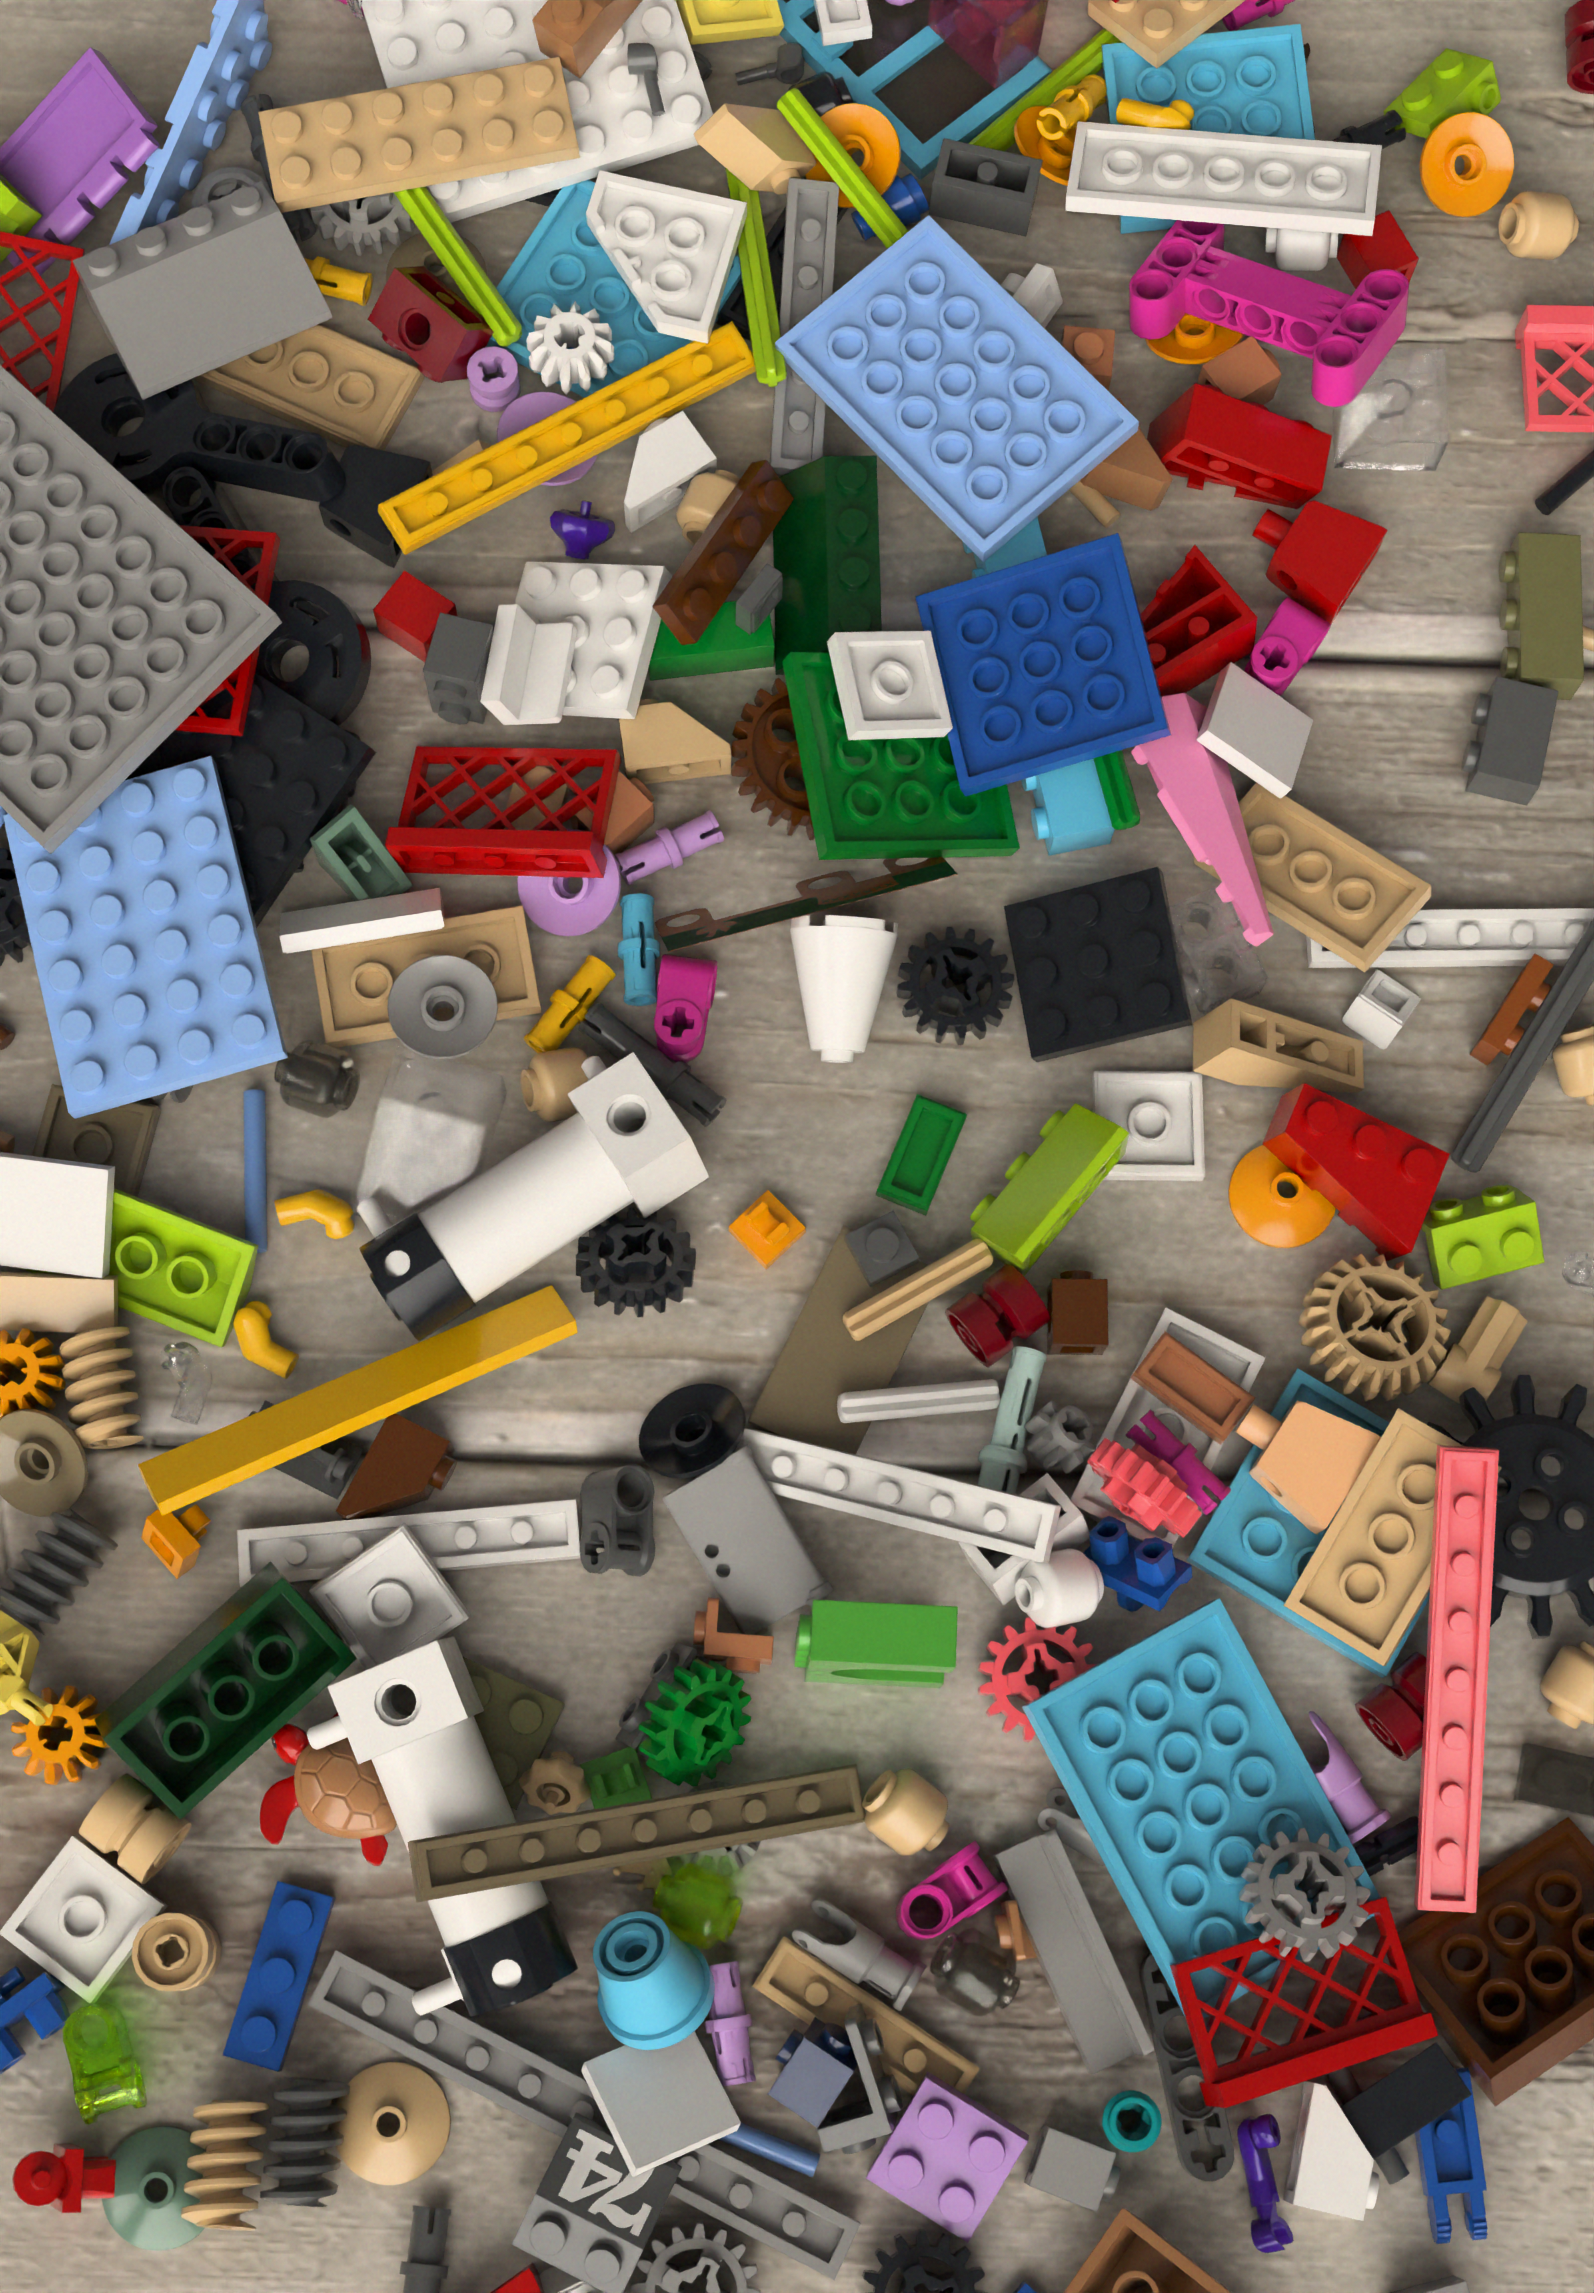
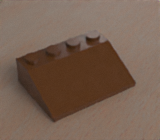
(1519, 1973)

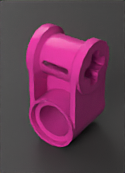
(1286, 645)
(684, 999)
(952, 1892)

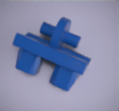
(1135, 1569)
(37, 2002)

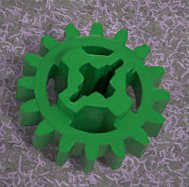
(695, 1722)

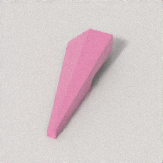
(1205, 809)

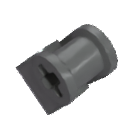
(617, 1517)

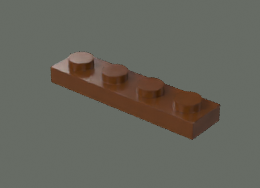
(723, 552)

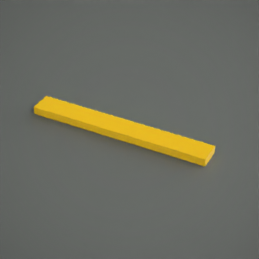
(566, 438)
(356, 1400)

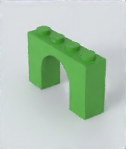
(877, 1643)

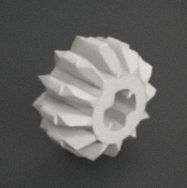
(565, 330)

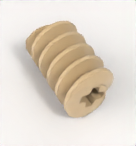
(99, 1388)
(224, 2164)

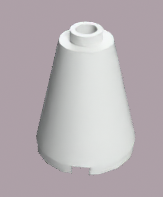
(841, 979)

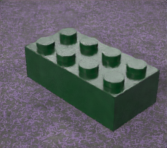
(224, 1690)

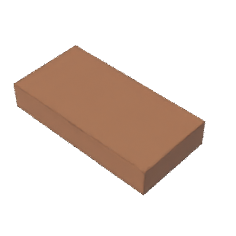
(1192, 1388)

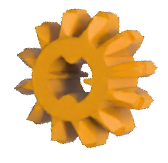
(34, 1361)
(69, 1752)

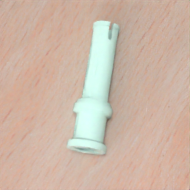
(1004, 1457)

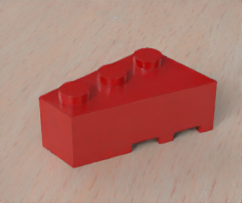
(1240, 447)
(1196, 626)
(1359, 1164)

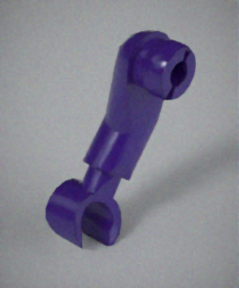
(1254, 2138)

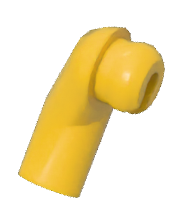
(1139, 113)
(321, 1207)
(255, 1340)

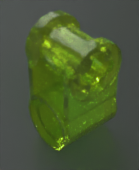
(103, 2066)

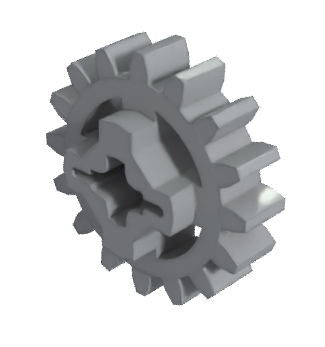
(368, 222)
(1286, 1910)
(670, 2276)

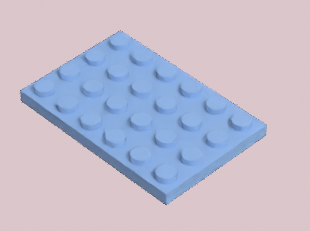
(956, 387)
(147, 943)

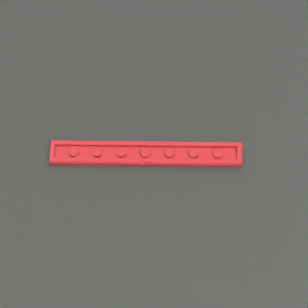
(1456, 1678)

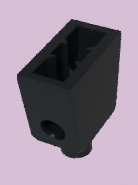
(370, 480)

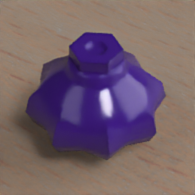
(581, 530)

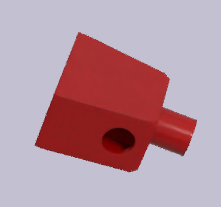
(1319, 555)

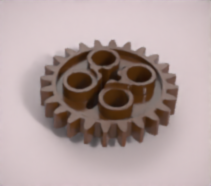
(769, 760)

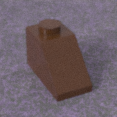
(398, 1470)

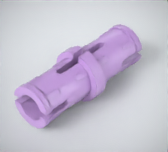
(669, 847)
(730, 2027)

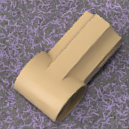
(1480, 1350)

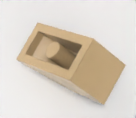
(756, 146)
(670, 745)

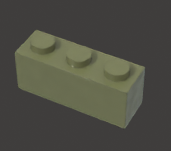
(1543, 612)

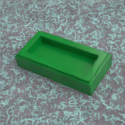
(921, 1154)

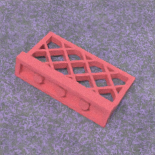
(1560, 330)

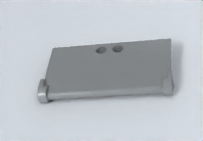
(749, 1539)

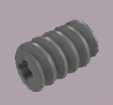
(54, 1569)
(305, 2142)

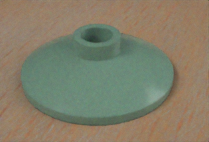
(132, 2213)

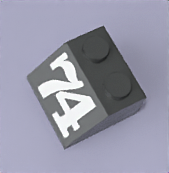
(592, 2211)

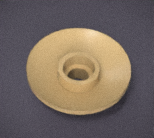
(422, 2117)

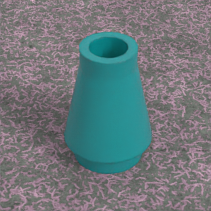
(1146, 2125)

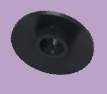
(692, 1430)

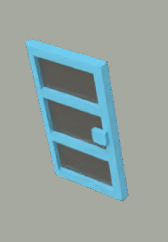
(910, 77)

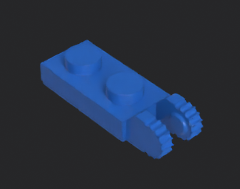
(1452, 2165)

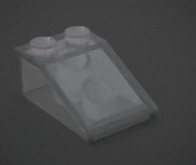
(429, 1132)

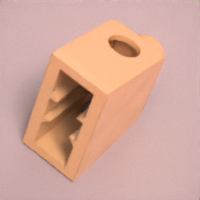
(1307, 1459)

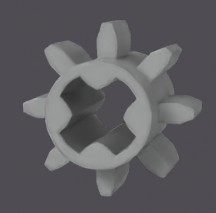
(1060, 1436)

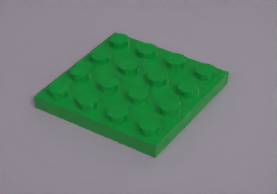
(885, 792)

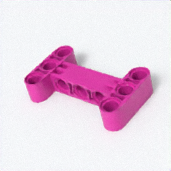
(1337, 330)

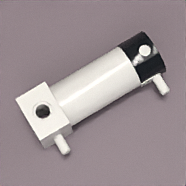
(607, 1155)
(442, 1782)

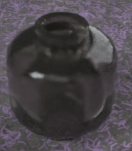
(317, 1079)
(974, 1972)

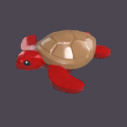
(331, 1793)

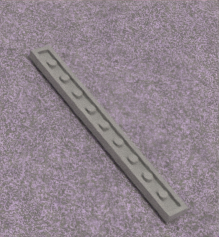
(553, 2095)

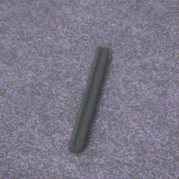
(1527, 1057)

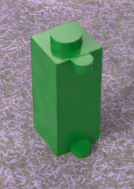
(718, 650)

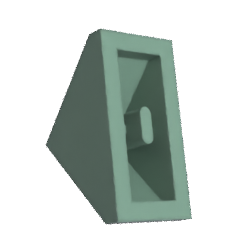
(358, 858)

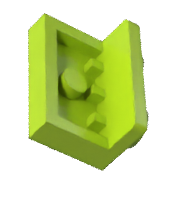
(1446, 88)
(1482, 1236)

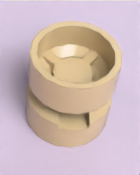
(135, 1828)
(176, 1952)

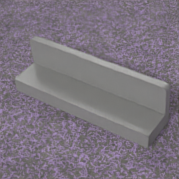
(1072, 1951)

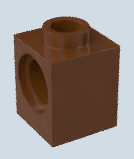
(1077, 1314)

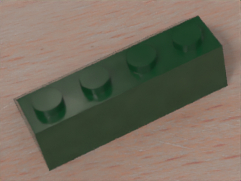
(827, 555)

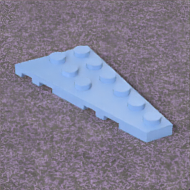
(204, 100)

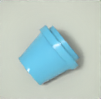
(650, 1982)

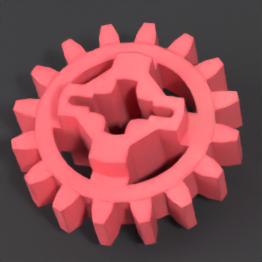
(1144, 1487)
(1033, 1650)

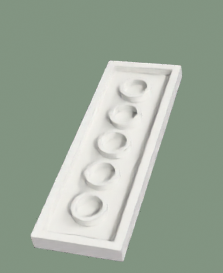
(1224, 178)

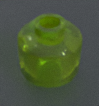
(698, 1905)

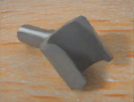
(643, 60)
(787, 69)

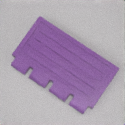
(76, 150)

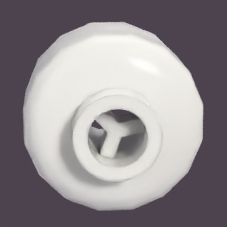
(1301, 249)
(1061, 1589)

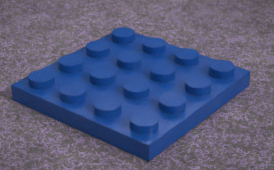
(1044, 665)

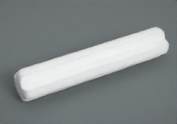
(918, 1401)

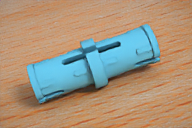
(638, 949)

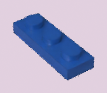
(279, 1976)

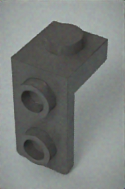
(860, 2123)

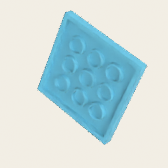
(1230, 78)
(568, 265)
(1264, 1548)

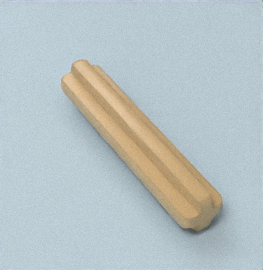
(917, 1289)

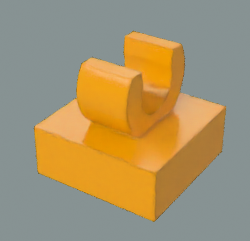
(767, 1229)
(175, 1538)

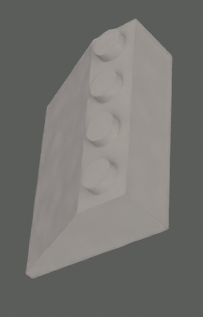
(201, 289)

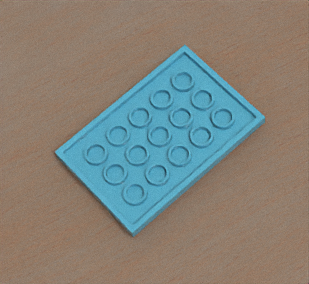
(1180, 1782)

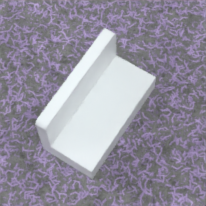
(527, 668)

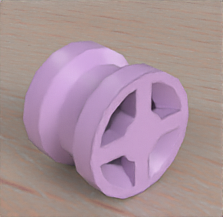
(495, 392)

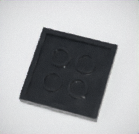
(1097, 965)

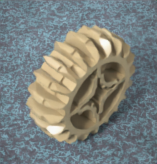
(1374, 1357)

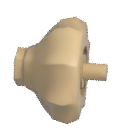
(555, 1784)

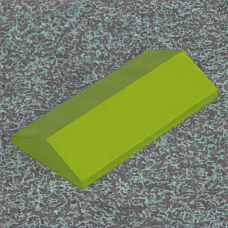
(178, 1269)

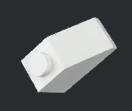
(662, 468)
(1328, 2159)

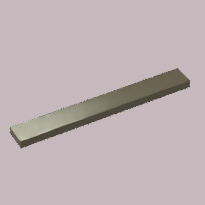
(634, 1832)

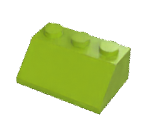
(1048, 1186)

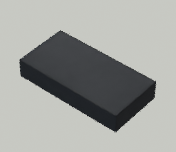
(1405, 2100)

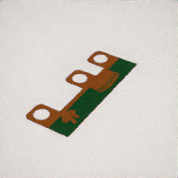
(812, 901)

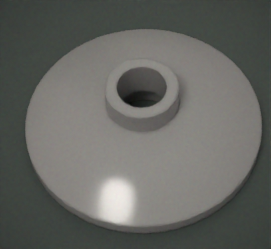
(438, 984)

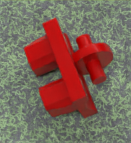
(63, 2178)

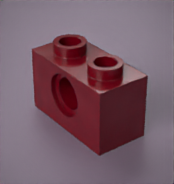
(403, 313)

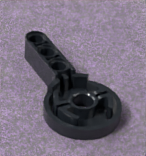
(184, 433)
(334, 635)

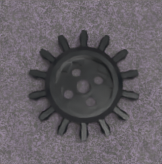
(1558, 1556)

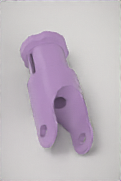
(1344, 1789)

